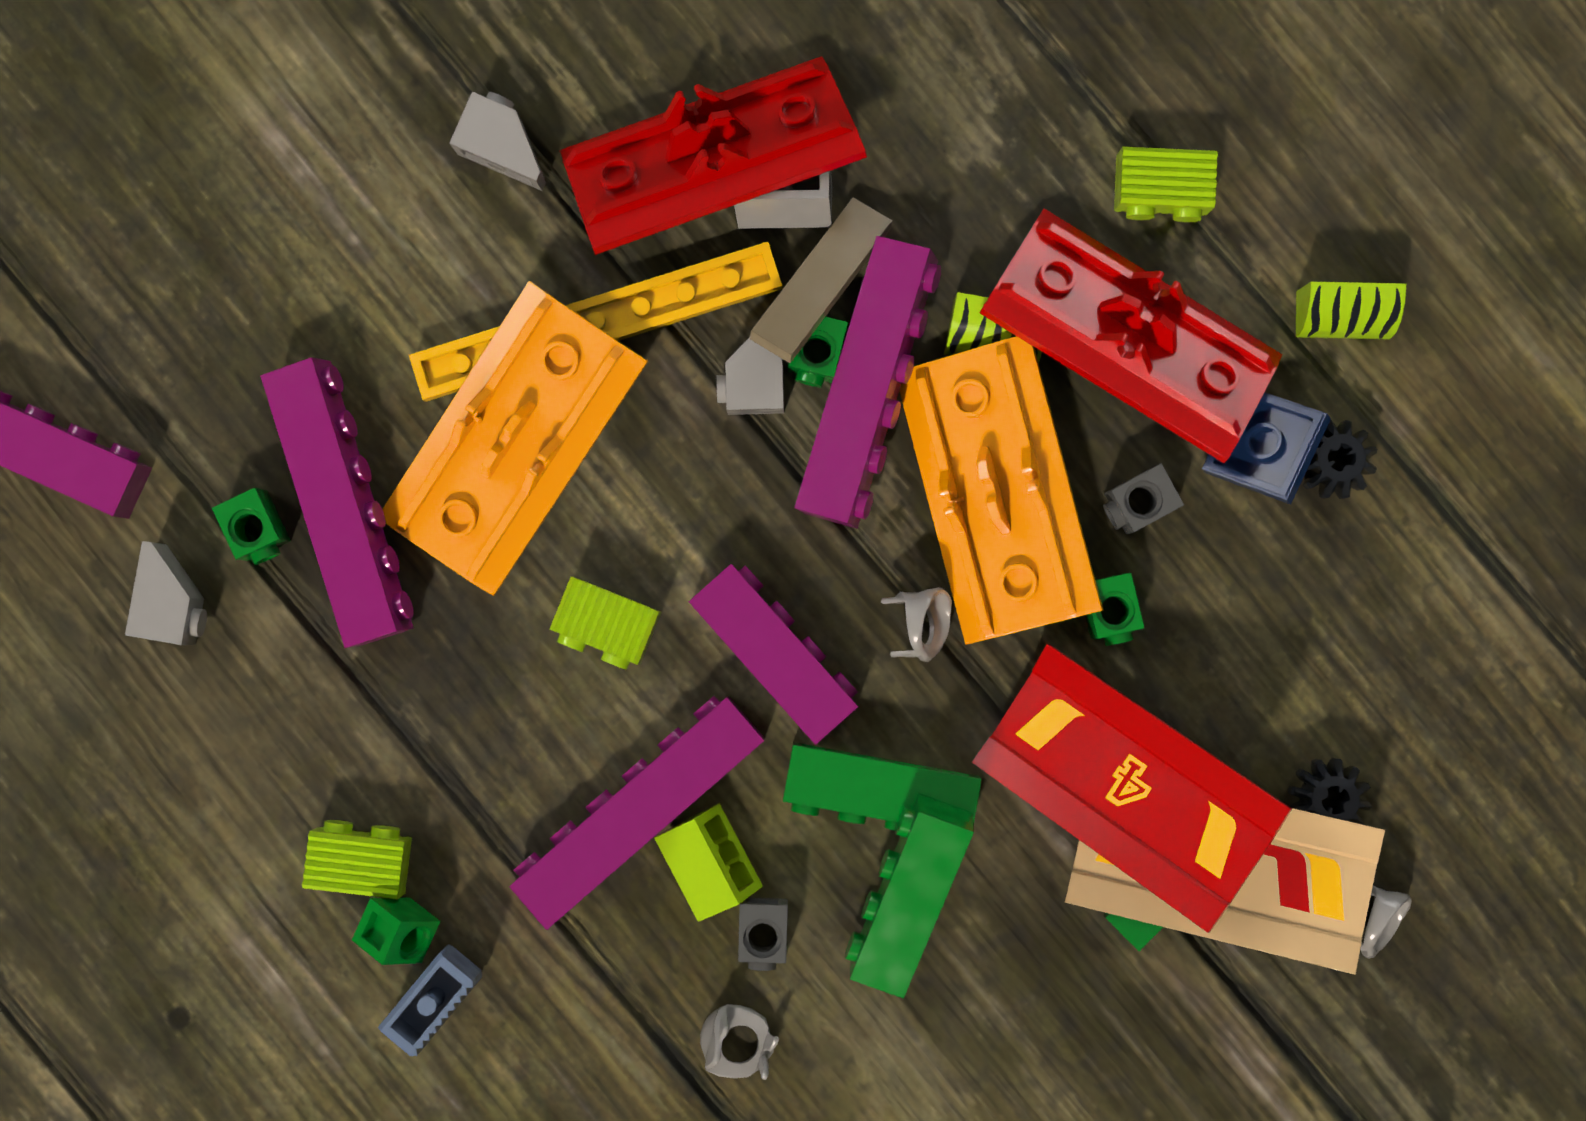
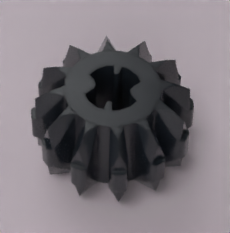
(1354, 462)
(1334, 778)

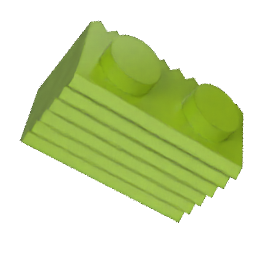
(1165, 183)
(604, 622)
(357, 860)

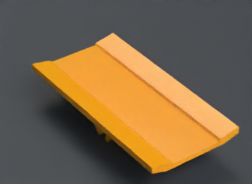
(512, 438)
(999, 491)

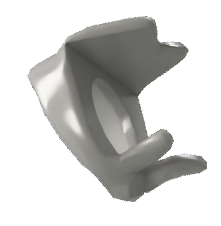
(937, 605)
(1385, 917)
(716, 1029)

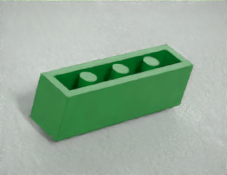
(870, 785)
(910, 895)

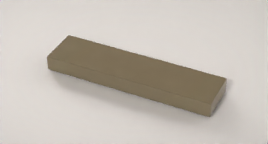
(820, 280)

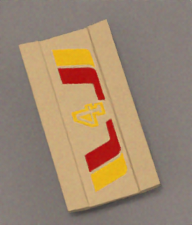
(1298, 902)

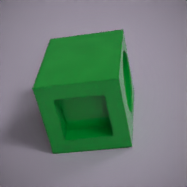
(832, 333)
(234, 515)
(1122, 589)
(395, 931)

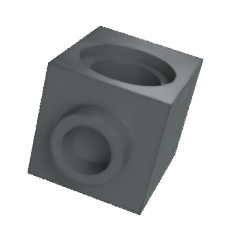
(1162, 498)
(767, 911)

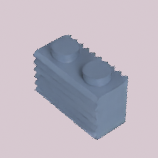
(431, 1000)

